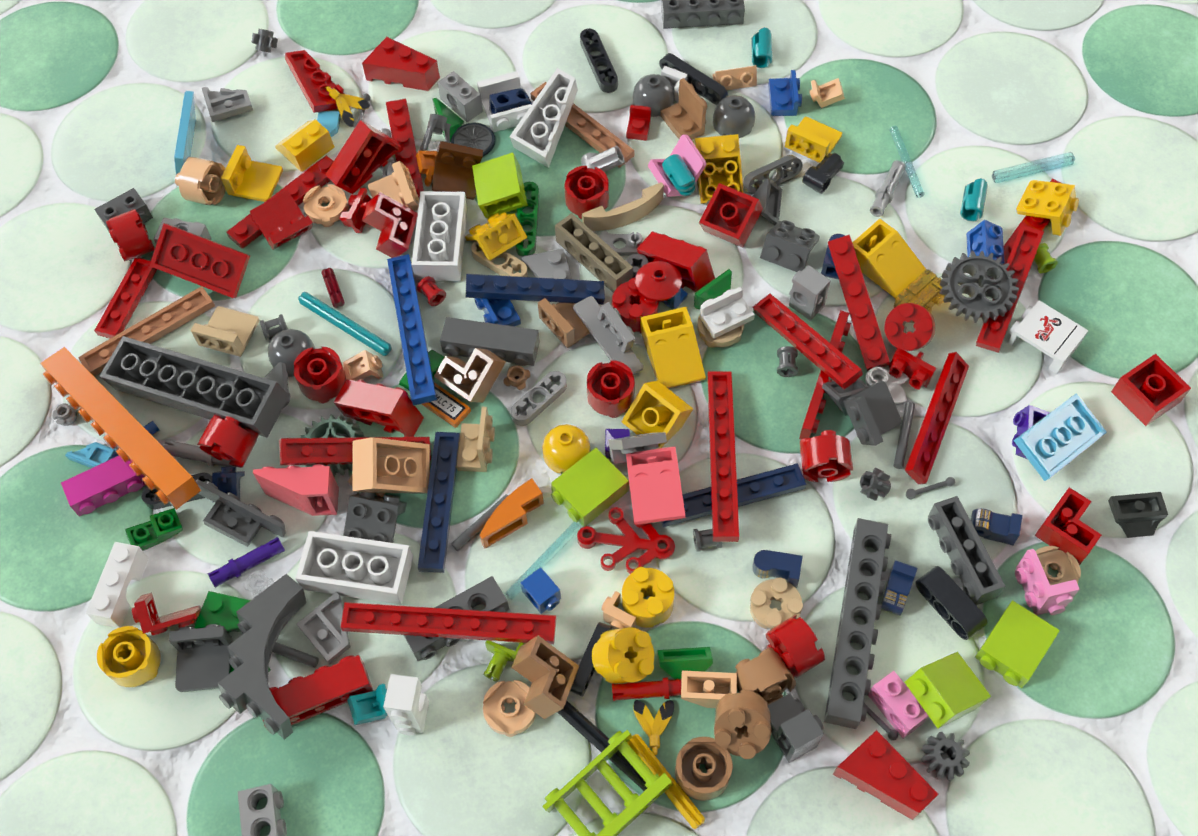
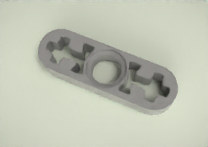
(540, 388)

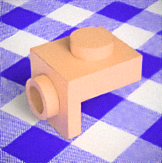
(827, 93)
(615, 616)

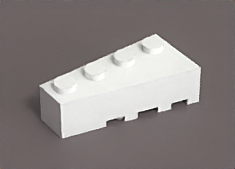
(545, 119)

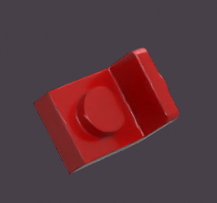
(639, 123)

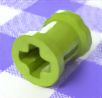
(1044, 259)

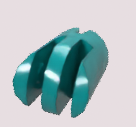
(762, 48)
(679, 174)
(974, 200)

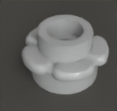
(66, 419)

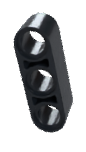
(951, 602)

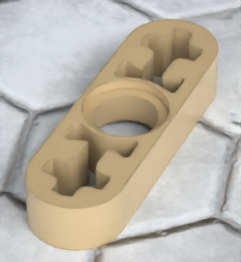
(503, 269)

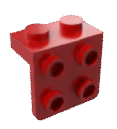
(146, 613)

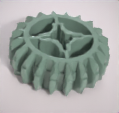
(329, 429)

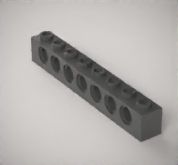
(838, 709)

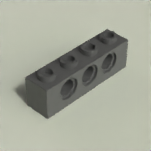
(484, 593)

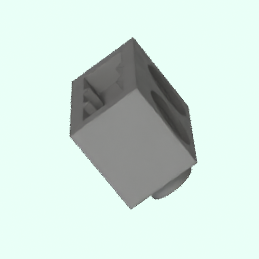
(254, 820)

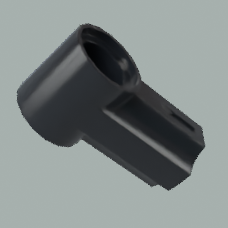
(820, 176)

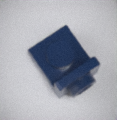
(228, 480)

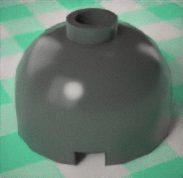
(653, 92)
(734, 116)
(286, 347)

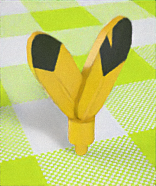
(344, 103)
(651, 726)

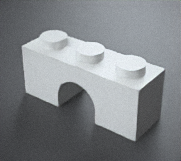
(109, 599)
(406, 704)

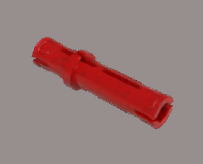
(649, 689)

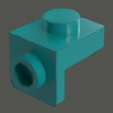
(368, 706)

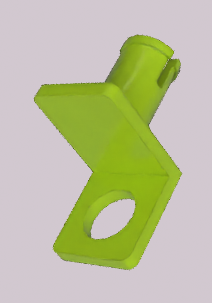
(499, 659)

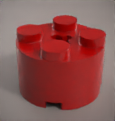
(586, 190)
(130, 235)
(632, 305)
(896, 329)
(319, 374)
(610, 388)
(227, 440)
(826, 457)
(795, 645)

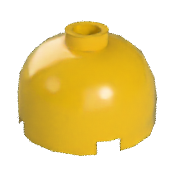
(564, 447)

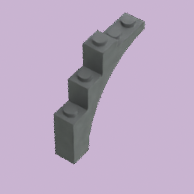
(250, 654)

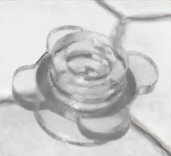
(253, 579)

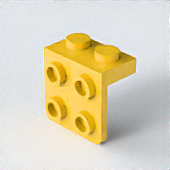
(1049, 201)

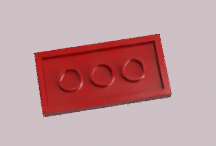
(199, 260)

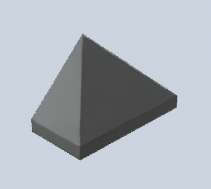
(770, 199)
(838, 394)

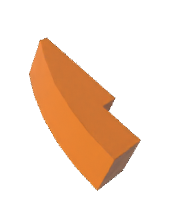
(512, 513)

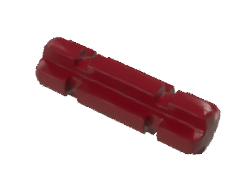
(333, 287)

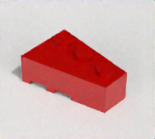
(401, 64)
(361, 157)
(688, 258)
(379, 405)
(887, 776)

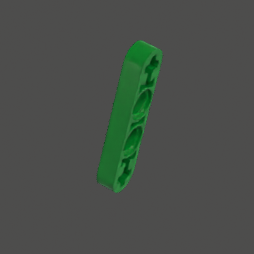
(529, 219)

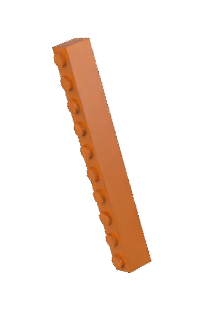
(120, 429)

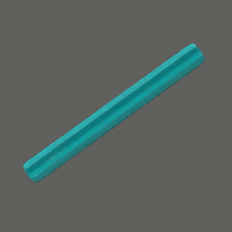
(345, 323)

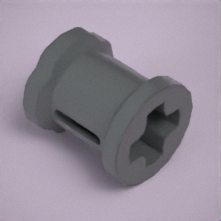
(265, 325)
(787, 361)
(704, 539)

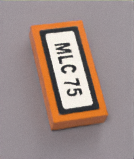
(448, 407)

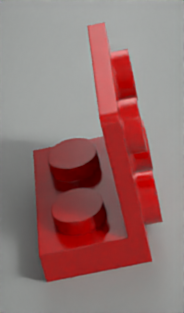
(280, 220)

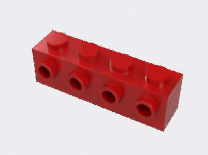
(323, 689)

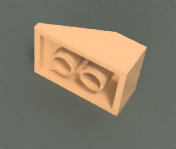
(390, 466)

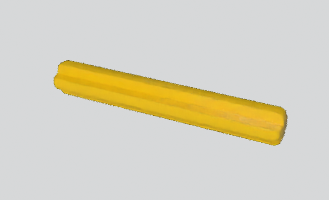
(674, 793)

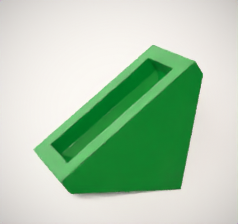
(452, 118)
(713, 289)
(684, 659)

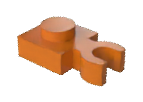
(426, 163)

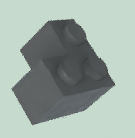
(794, 728)

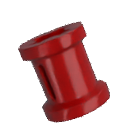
(431, 291)

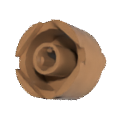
(765, 676)
(742, 723)
(716, 761)

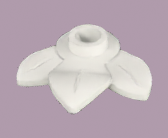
(893, 384)

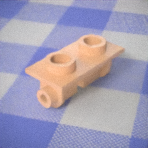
(737, 77)

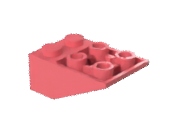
(655, 485)
(303, 488)

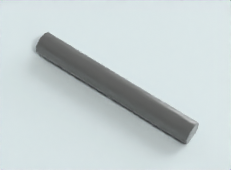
(904, 435)
(475, 527)
(296, 655)

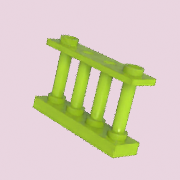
(634, 803)

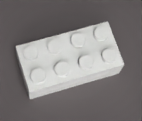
(440, 236)
(355, 567)

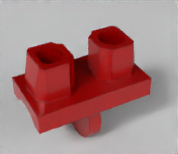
(354, 216)
(914, 367)

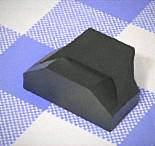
(1138, 513)

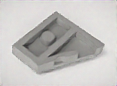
(226, 103)
(548, 264)
(324, 629)

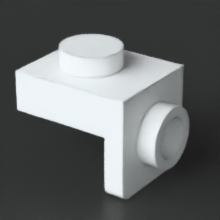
(674, 77)

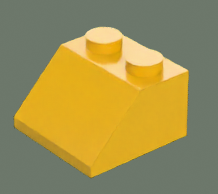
(306, 144)
(657, 411)

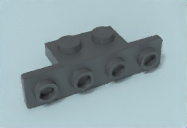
(236, 518)

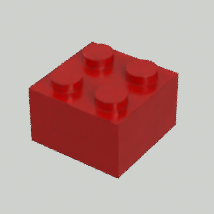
(731, 215)
(1150, 389)

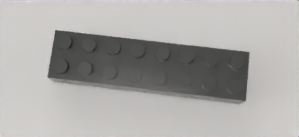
(194, 385)

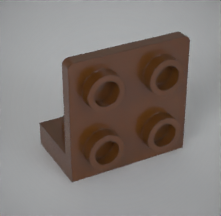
(454, 169)

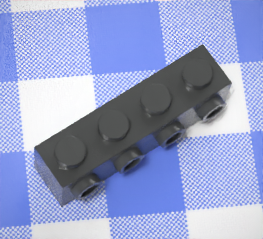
(701, 13)
(507, 342)
(965, 551)

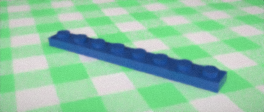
(411, 330)

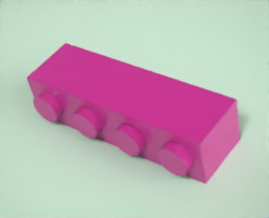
(101, 485)

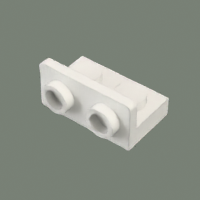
(725, 312)

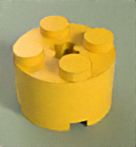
(645, 583)
(623, 655)
(129, 657)

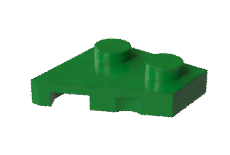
(220, 610)

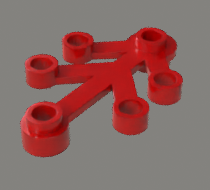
(629, 542)

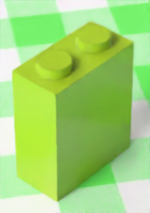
(499, 185)
(589, 487)
(1016, 644)
(947, 689)

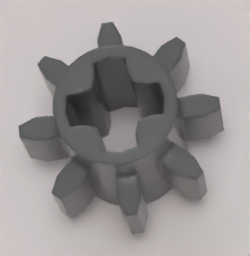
(264, 40)
(875, 484)

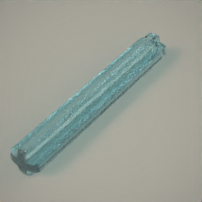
(1033, 167)

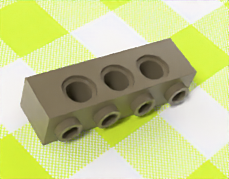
(592, 252)

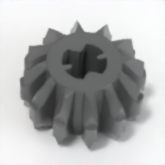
(949, 766)

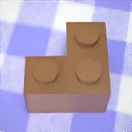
(472, 378)
(550, 676)

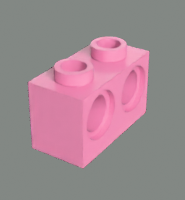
(898, 704)

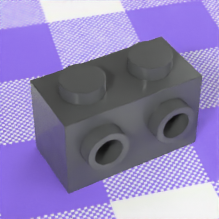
(123, 204)

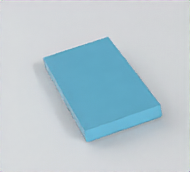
(185, 131)
(1060, 437)

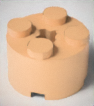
(201, 181)

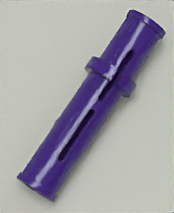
(246, 562)

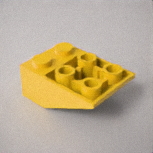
(722, 164)
(887, 258)
(672, 347)

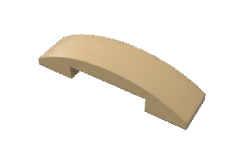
(600, 220)

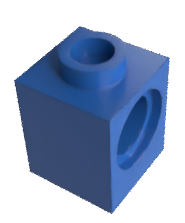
(541, 591)

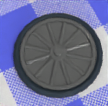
(475, 136)

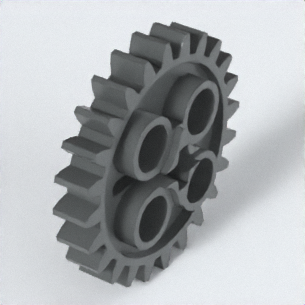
(979, 286)

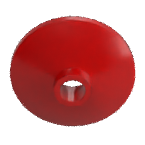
(661, 287)

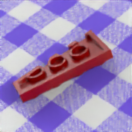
(312, 81)

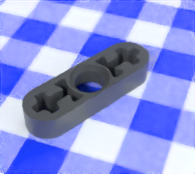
(781, 176)

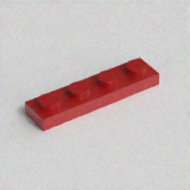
(126, 298)

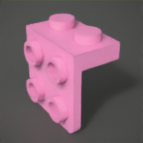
(691, 157)
(1038, 592)

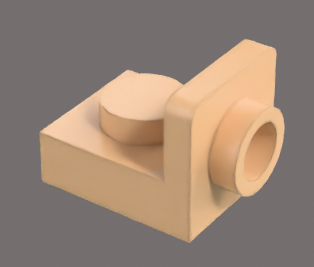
(363, 366)

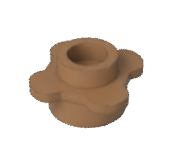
(517, 371)

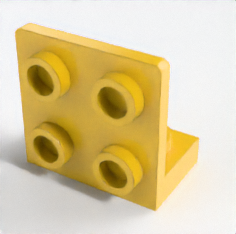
(812, 139)
(250, 178)
(498, 234)

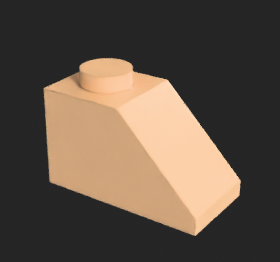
(707, 687)

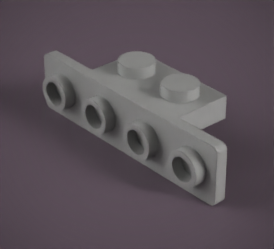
(609, 331)

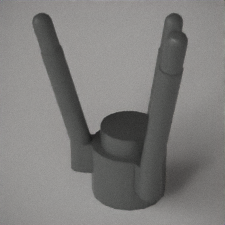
(436, 125)

